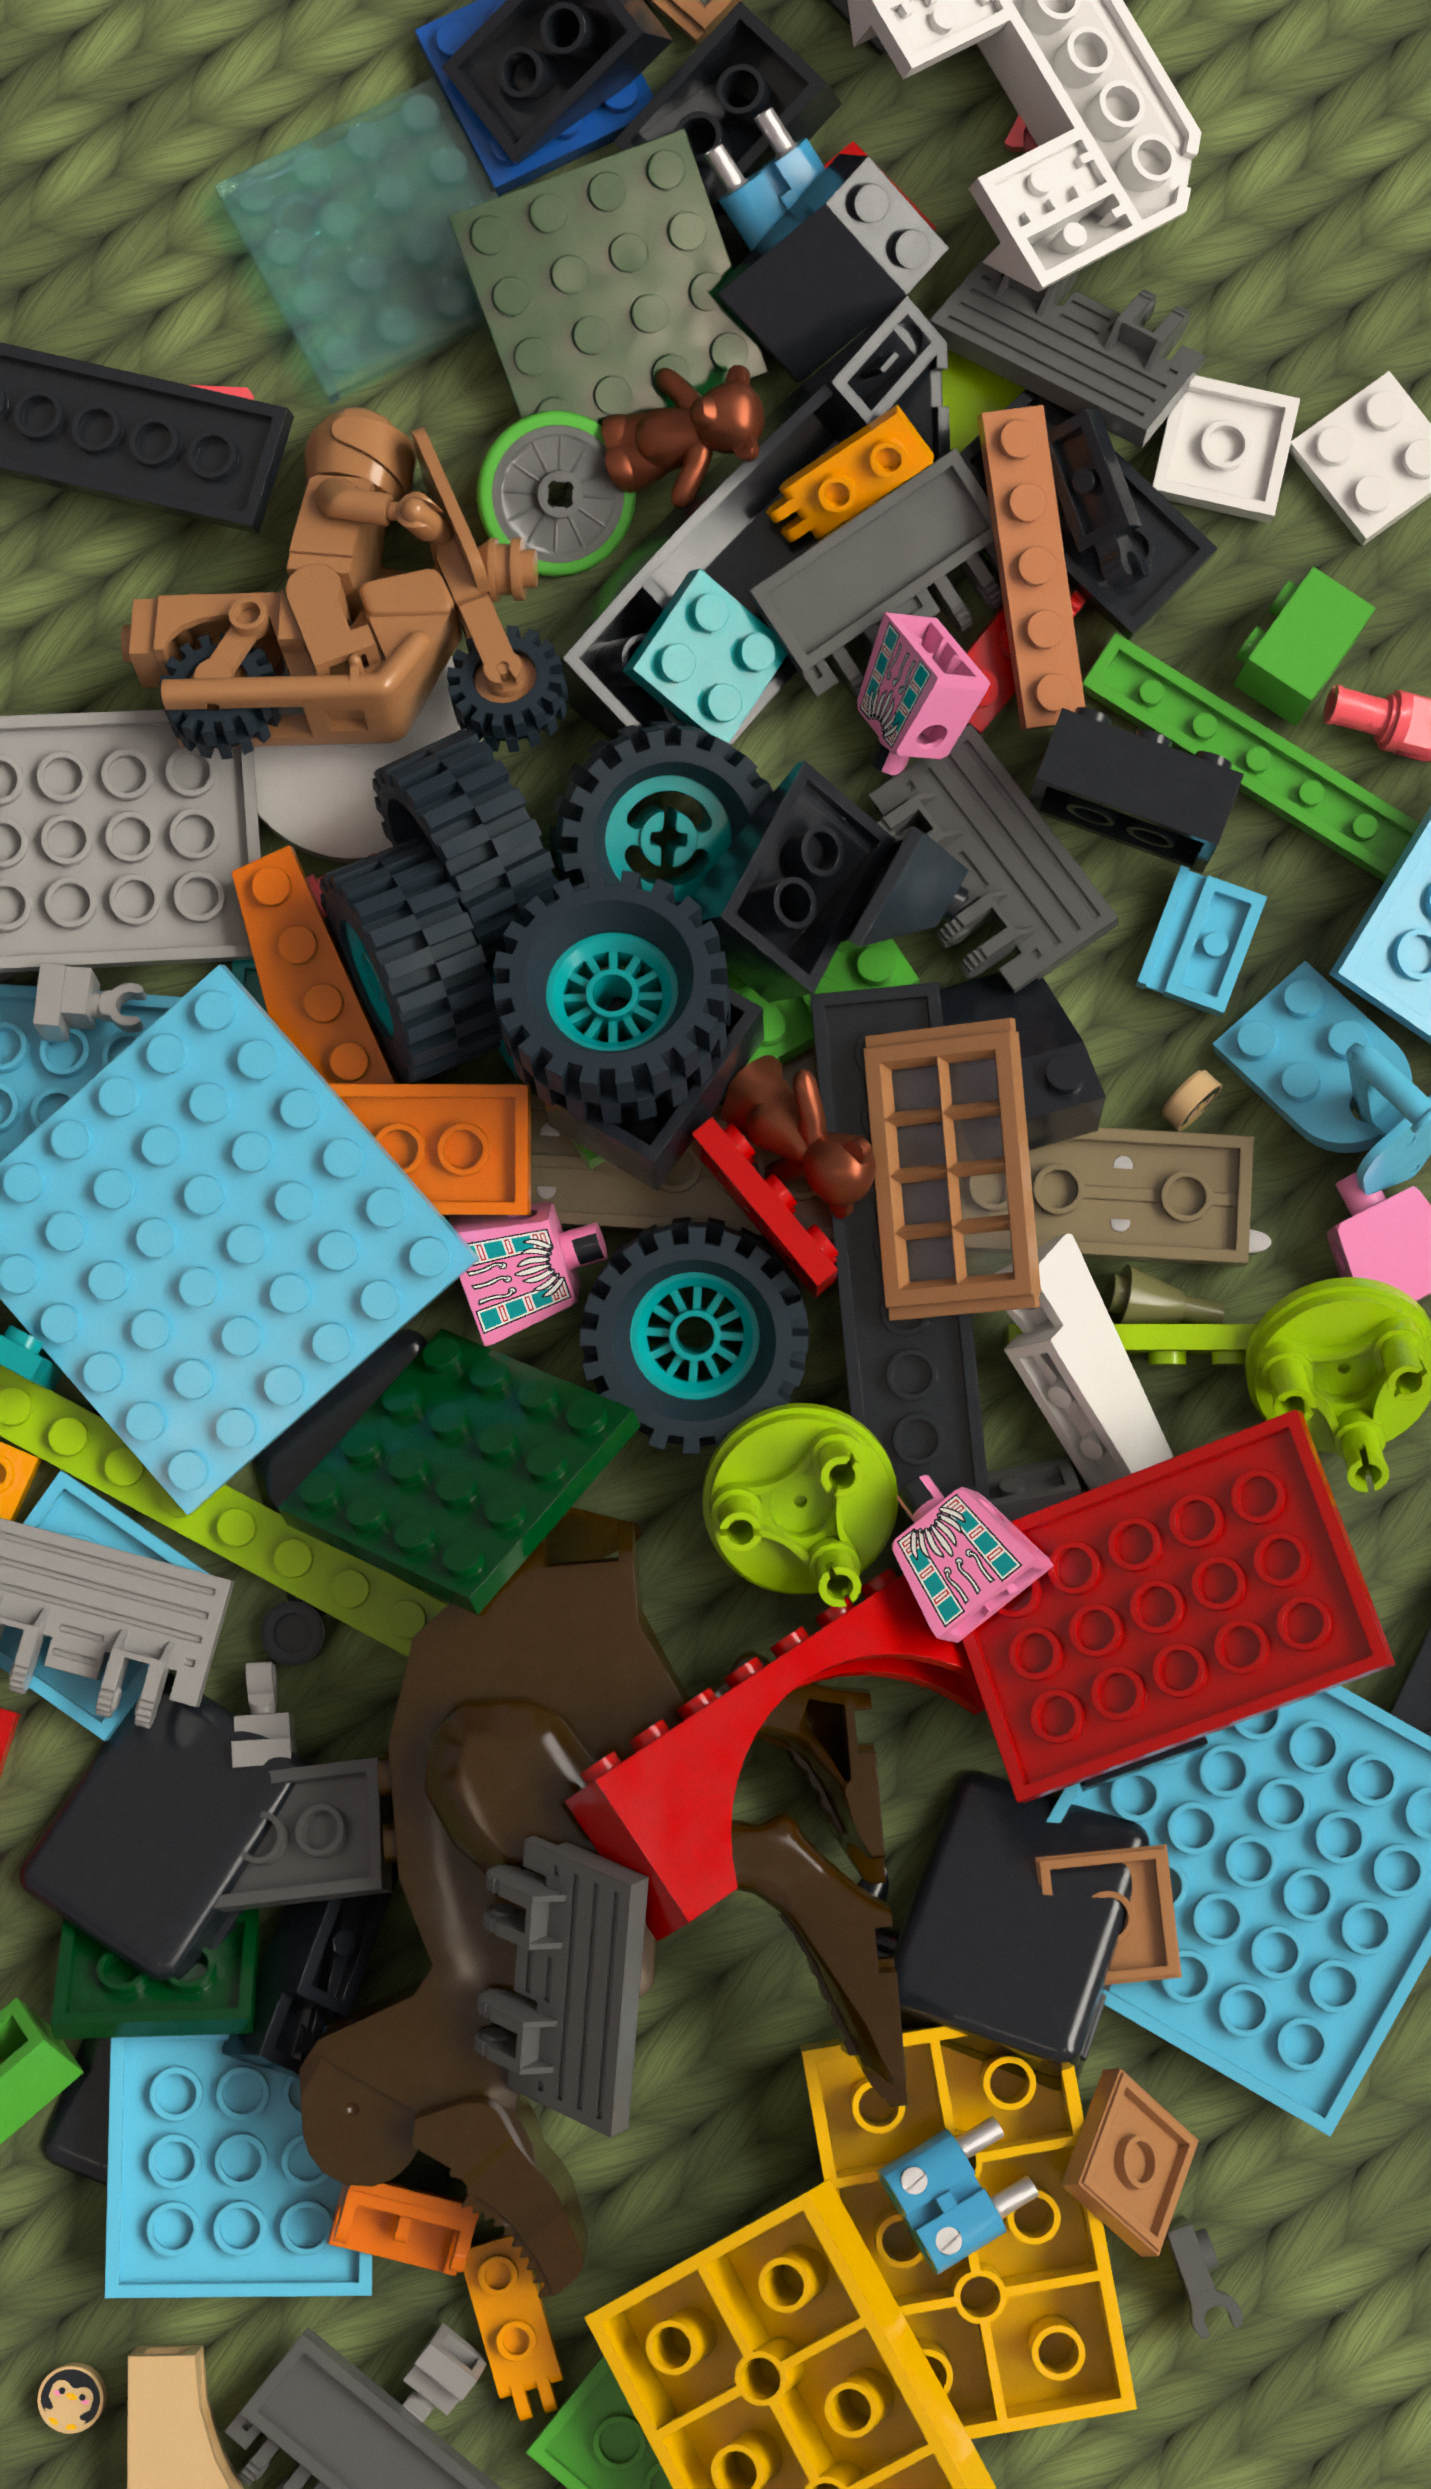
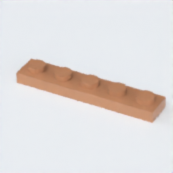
(1031, 564)

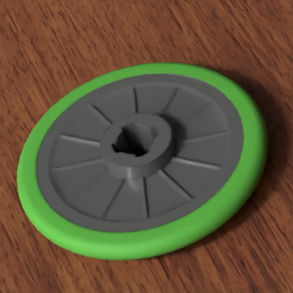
(515, 492)

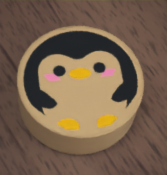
(1191, 1100)
(72, 2397)

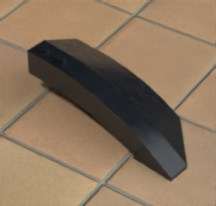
(727, 522)

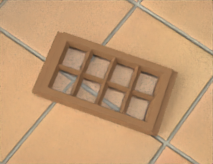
(952, 1170)

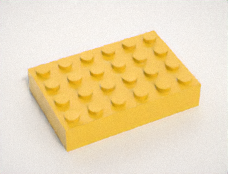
(1032, 2318)
(784, 2365)

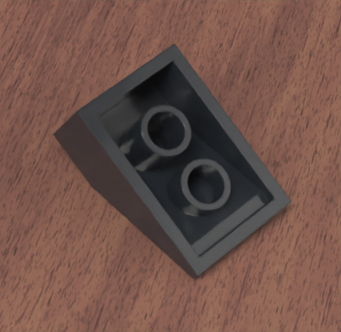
(551, 64)
(722, 90)
(831, 265)
(792, 884)
(1057, 1072)

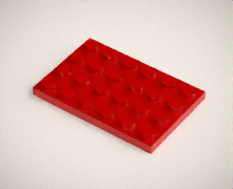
(1175, 1610)

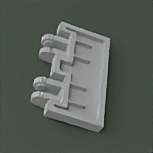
(107, 1603)

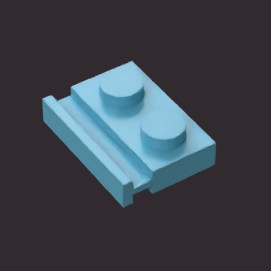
(1201, 941)

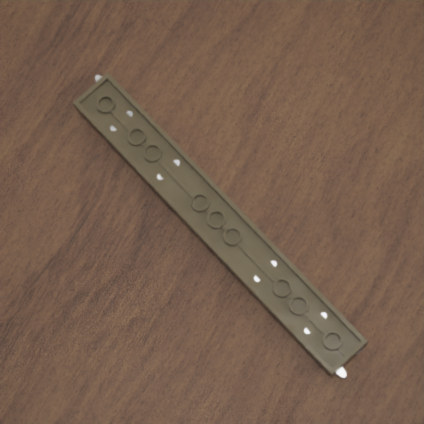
(1111, 1189)

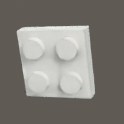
(1226, 449)
(1370, 458)

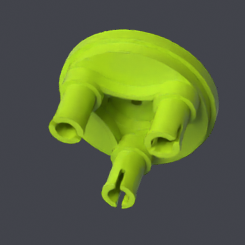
(1351, 1362)
(800, 1501)

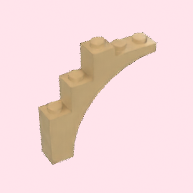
(172, 2423)

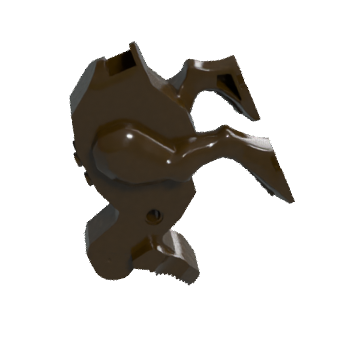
(480, 1758)

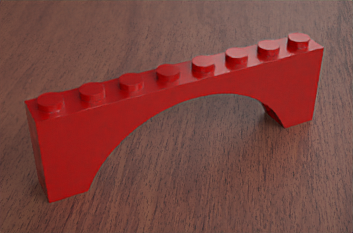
(675, 1797)

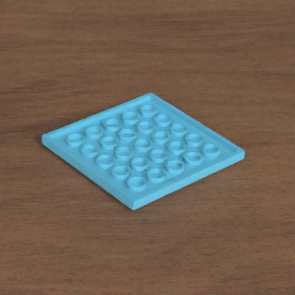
(213, 1239)
(1291, 1895)

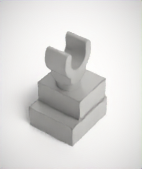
(71, 999)
(263, 1720)
(443, 2373)

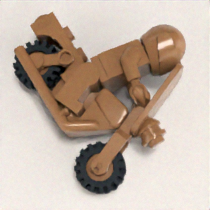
(355, 634)

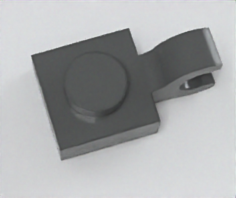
(1193, 2258)

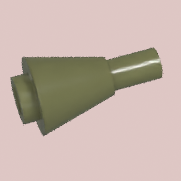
(1143, 1299)

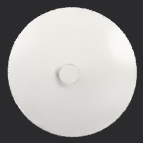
(325, 793)

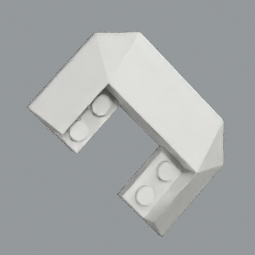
(1094, 101)

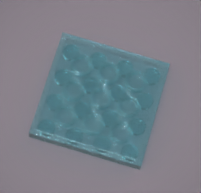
(362, 238)

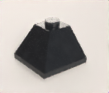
(909, 893)

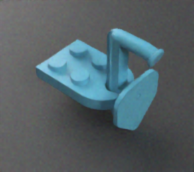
(1320, 1058)

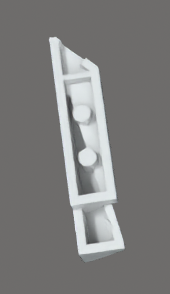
(1083, 1372)

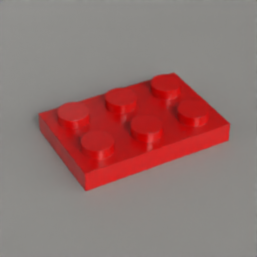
(766, 1205)

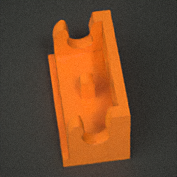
(404, 2225)

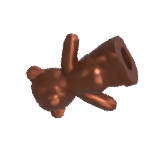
(654, 443)
(794, 1127)

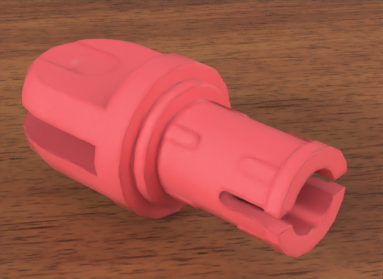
(1398, 722)

